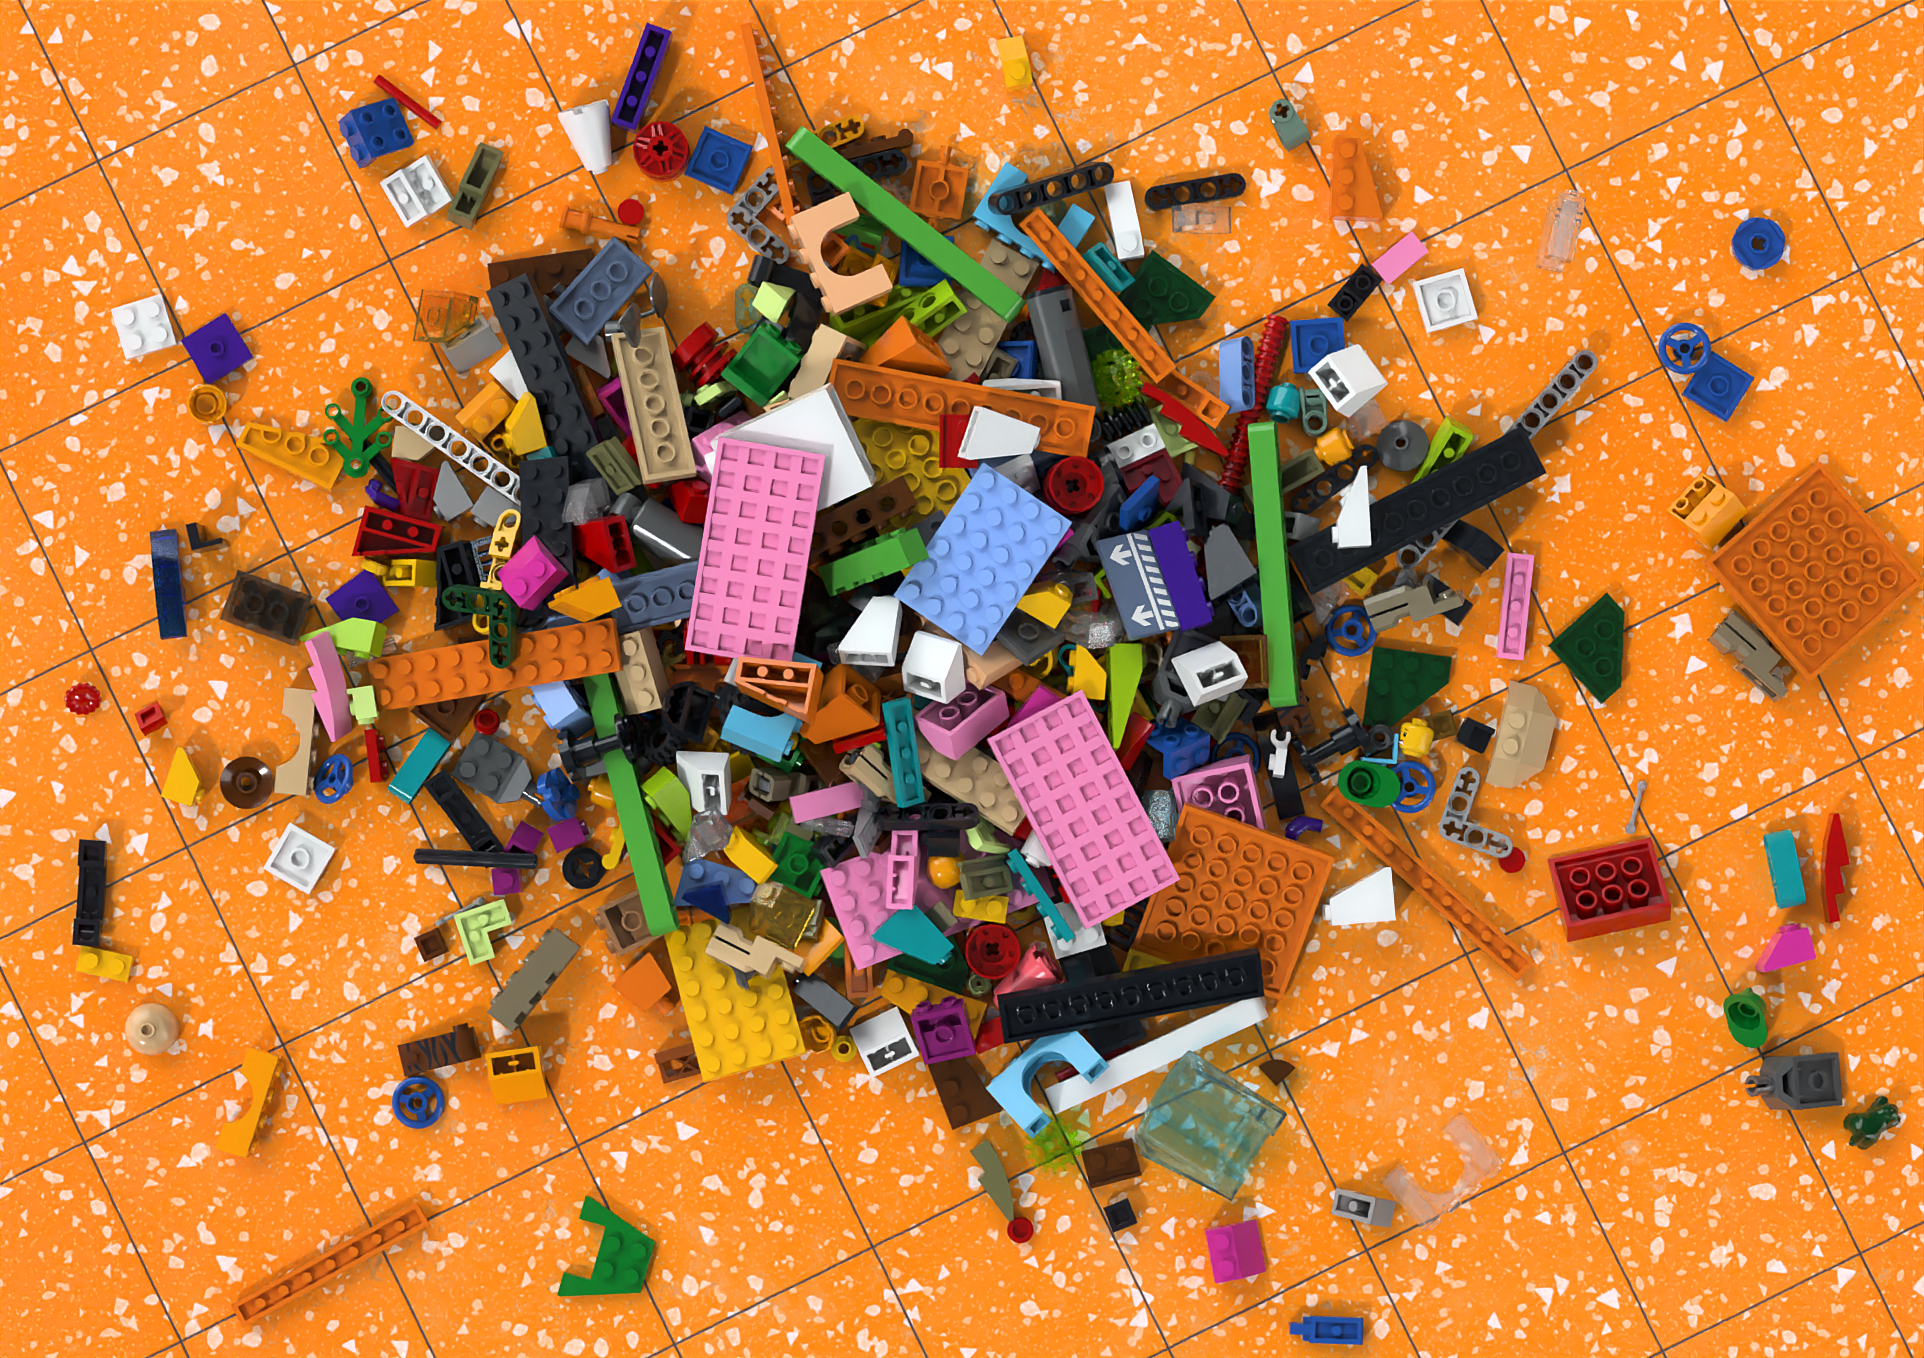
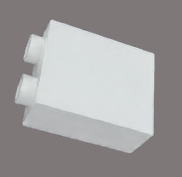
(815, 425)

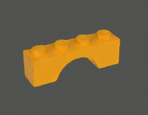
(260, 1070)

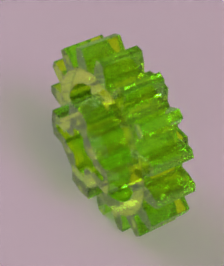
(1116, 377)
(1048, 1158)

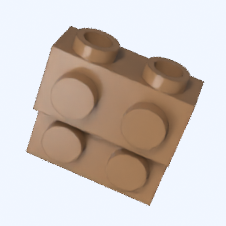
(624, 924)

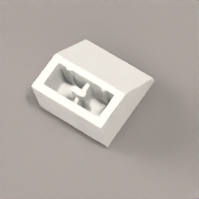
(1348, 379)
(934, 667)
(1210, 672)
(706, 779)
(884, 1042)

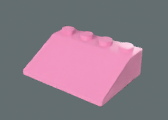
(1224, 788)

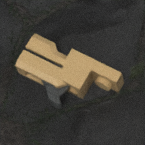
(872, 776)
(750, 957)

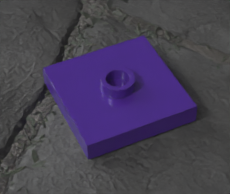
(217, 349)
(363, 599)

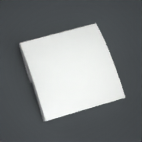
(417, 191)

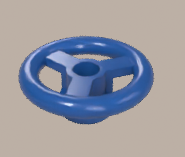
(1686, 367)
(1363, 645)
(1241, 740)
(337, 779)
(1429, 791)
(423, 1121)

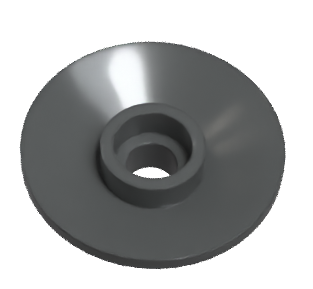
(1406, 457)

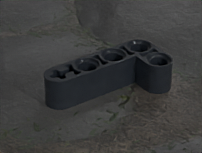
(827, 192)
(770, 271)

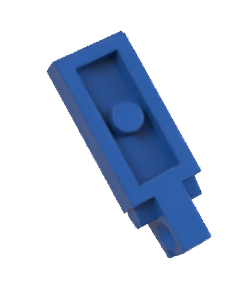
(1329, 1329)

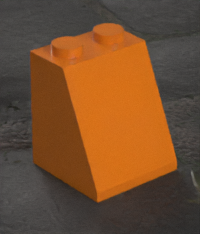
(908, 350)
(844, 707)

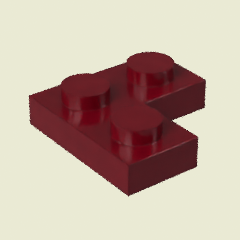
(1156, 464)

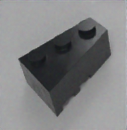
(454, 566)

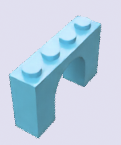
(1073, 226)
(764, 734)
(1013, 1086)

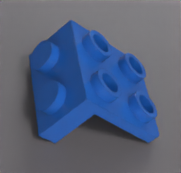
(375, 131)
(1183, 746)

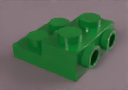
(797, 866)

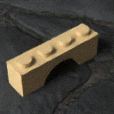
(296, 775)

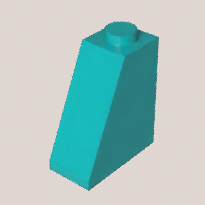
(915, 936)

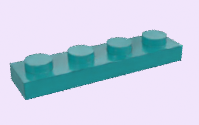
(903, 752)
(1045, 905)

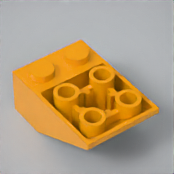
(486, 421)

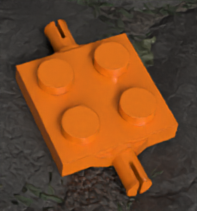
(939, 189)

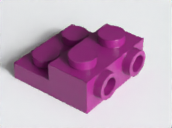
(943, 1030)

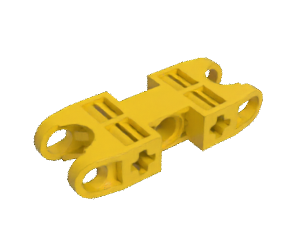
(510, 542)

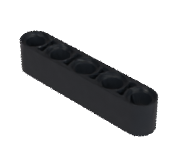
(1062, 190)

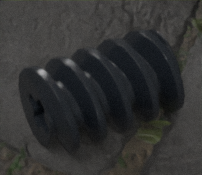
(1124, 419)

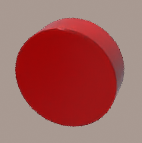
(631, 212)
(1513, 862)
(1020, 1229)

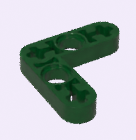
(493, 610)

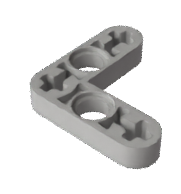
(751, 214)
(1460, 819)

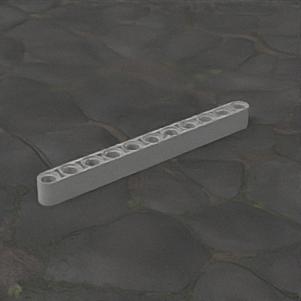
(1541, 413)

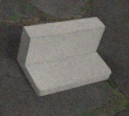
(472, 345)

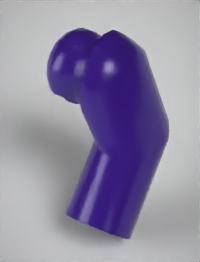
(380, 498)
(1300, 825)

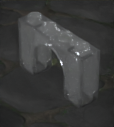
(1560, 231)
(1478, 1163)

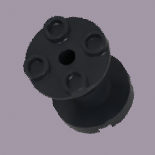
(1341, 740)
(579, 753)

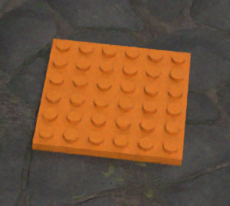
(1813, 572)
(1234, 895)

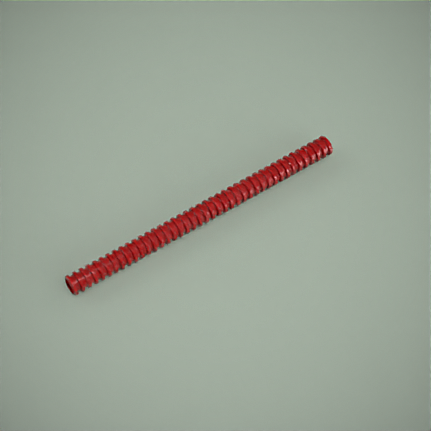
(1240, 445)

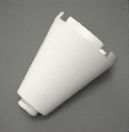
(590, 134)

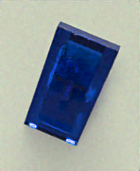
(711, 899)

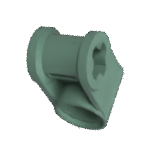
(1290, 129)
(1313, 406)

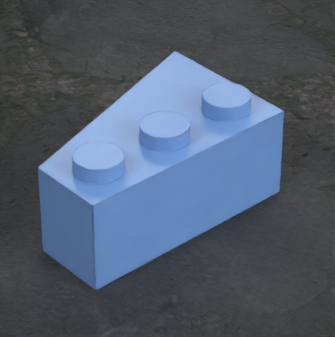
(701, 872)

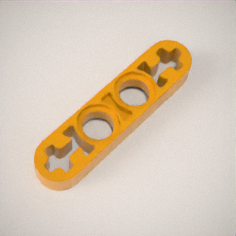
(850, 137)

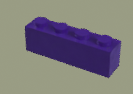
(642, 78)
(1180, 576)

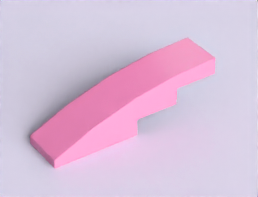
(331, 687)
(826, 801)
(903, 868)

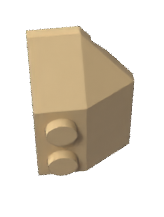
(1521, 737)

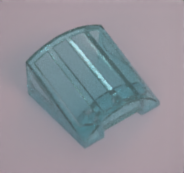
(1206, 1125)

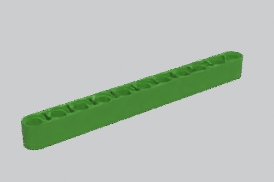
(905, 224)
(1273, 563)
(633, 812)

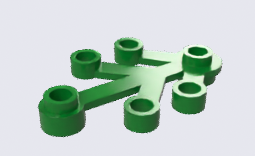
(358, 432)

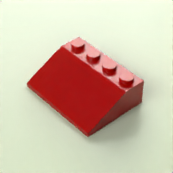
(1609, 889)

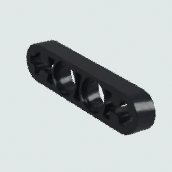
(1193, 187)
(1335, 481)
(927, 820)

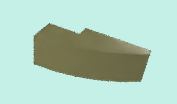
(475, 186)
(1294, 474)
(994, 1178)

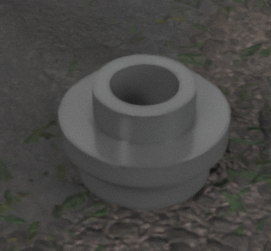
(1384, 743)

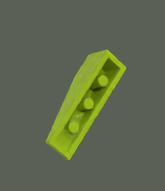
(866, 318)
(1446, 447)
(1123, 670)

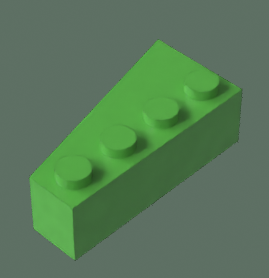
(873, 560)

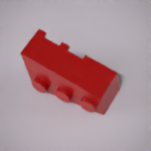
(393, 534)

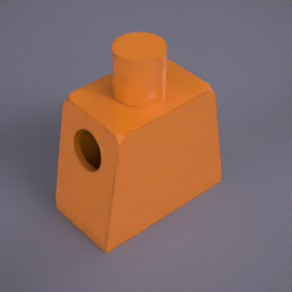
(646, 985)

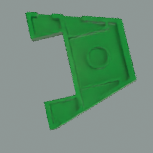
(620, 1259)

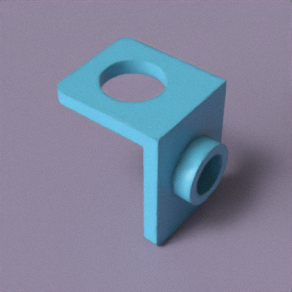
(1383, 762)

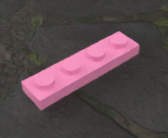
(1515, 606)

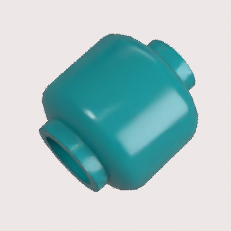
(1283, 403)

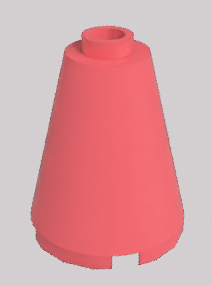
(1033, 970)

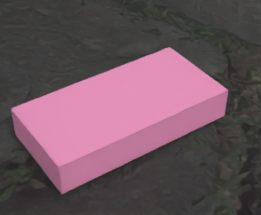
(1399, 258)

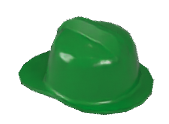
(1368, 784)
(1746, 1018)

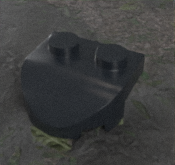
(687, 710)

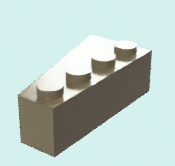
(534, 979)

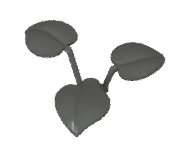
(631, 318)

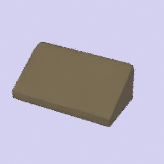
(999, 366)

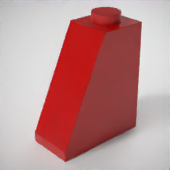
(606, 543)

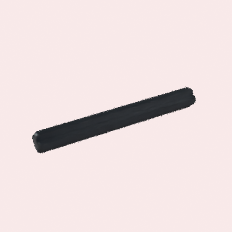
(475, 858)

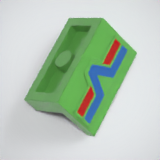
(863, 234)

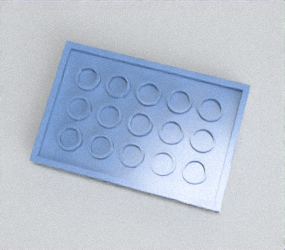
(983, 559)

